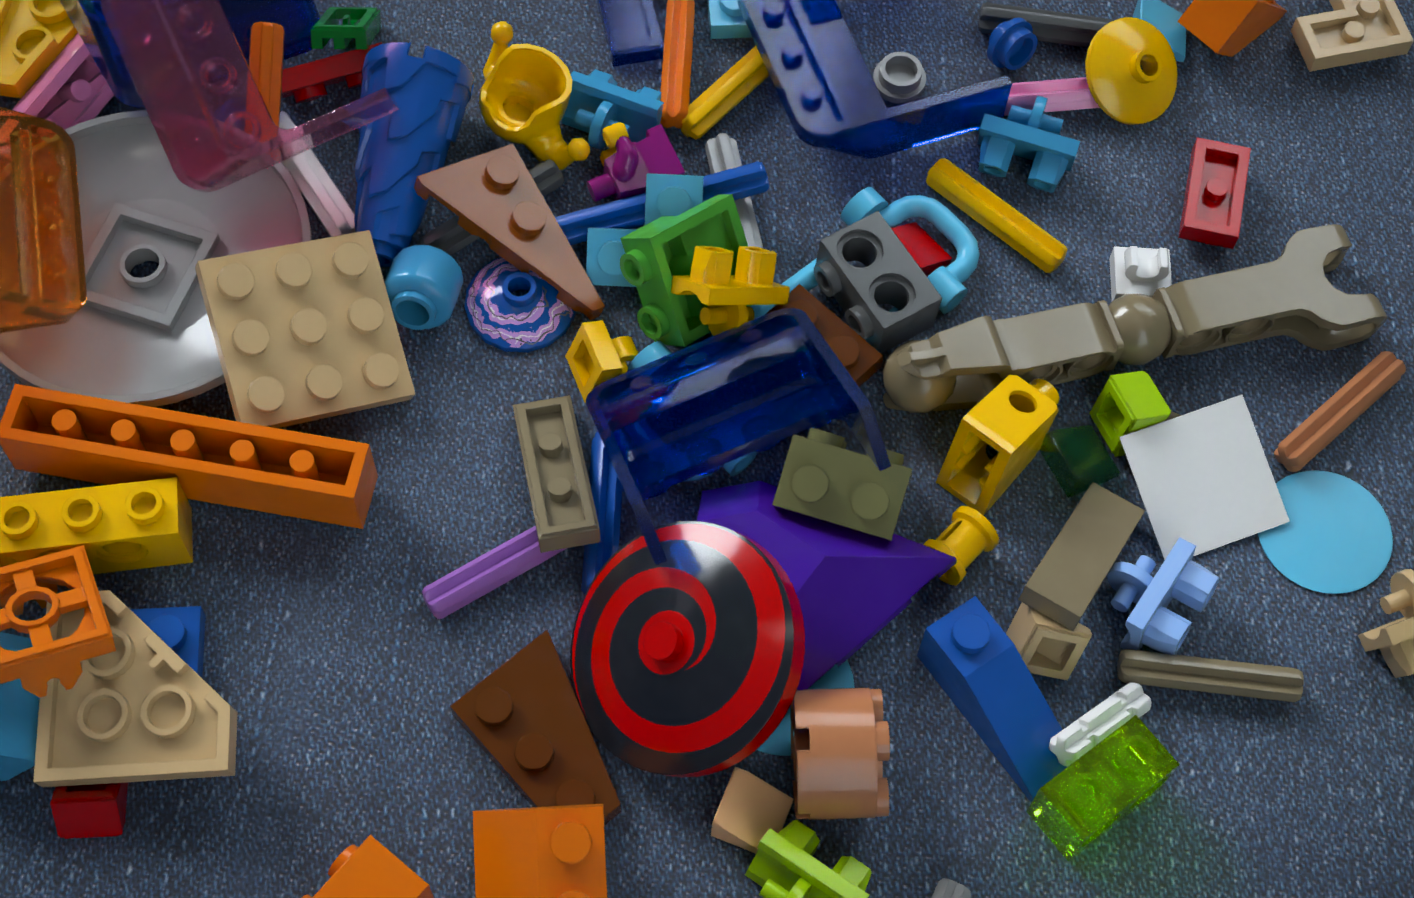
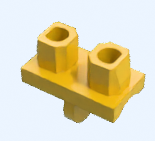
(727, 293)

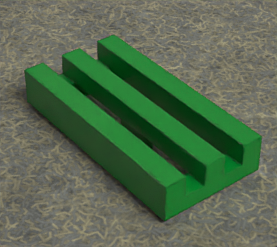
(362, 30)

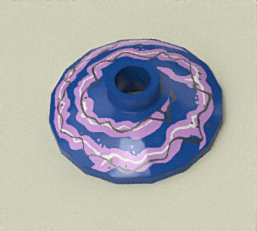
(512, 320)

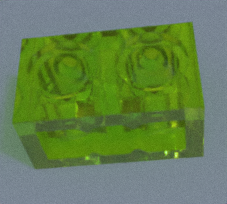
(1102, 787)

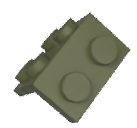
(842, 485)

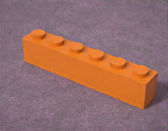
(209, 455)

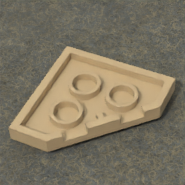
(131, 713)

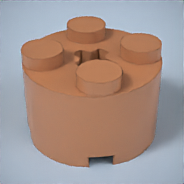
(839, 753)

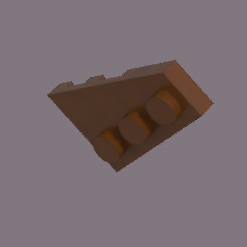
(537, 732)

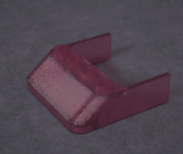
(207, 97)

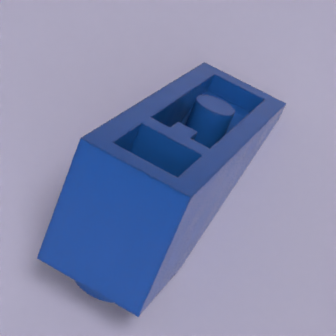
(993, 692)

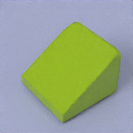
(1127, 405)

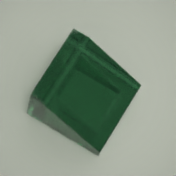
(1077, 458)

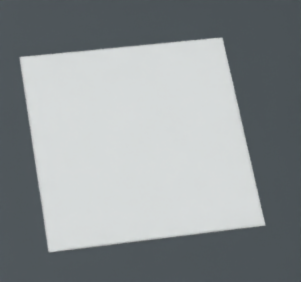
(1205, 477)

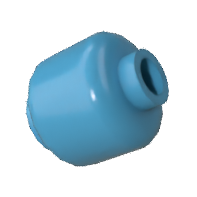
(423, 286)

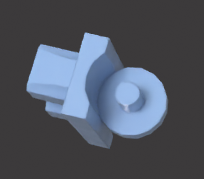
(1151, 620)

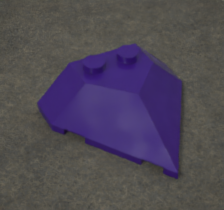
(843, 577)

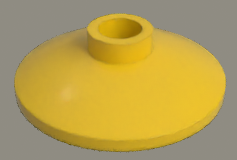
(1116, 73)

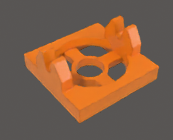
(47, 658)

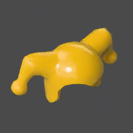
(527, 98)

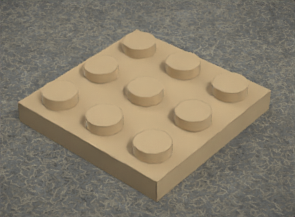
(305, 330)

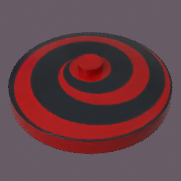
(687, 656)

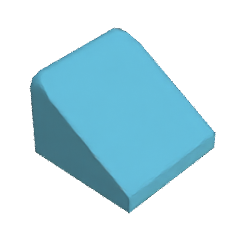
(1166, 21)

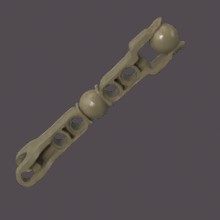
(1184, 319)

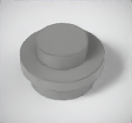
(899, 77)

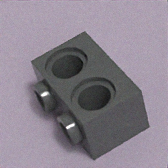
(889, 279)

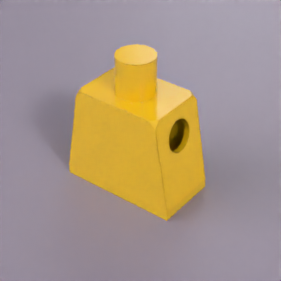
(1010, 421)

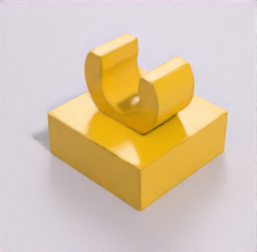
(597, 357)

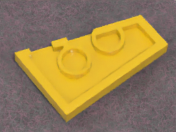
(30, 41)

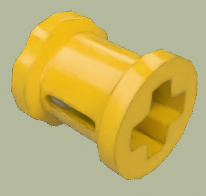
(964, 540)

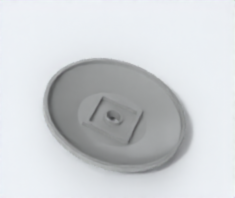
(149, 334)

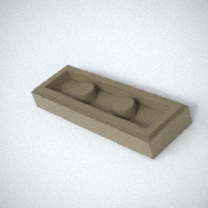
(556, 474)
(1081, 556)

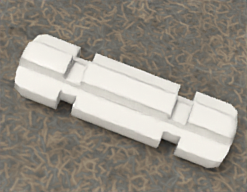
(1099, 723)

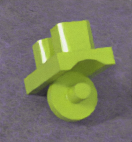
(788, 869)

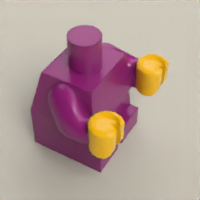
(629, 162)

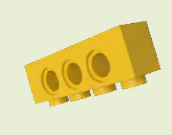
(117, 524)

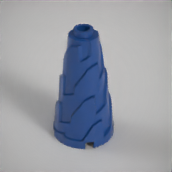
(408, 142)

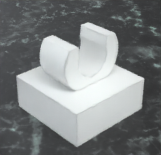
(1139, 270)

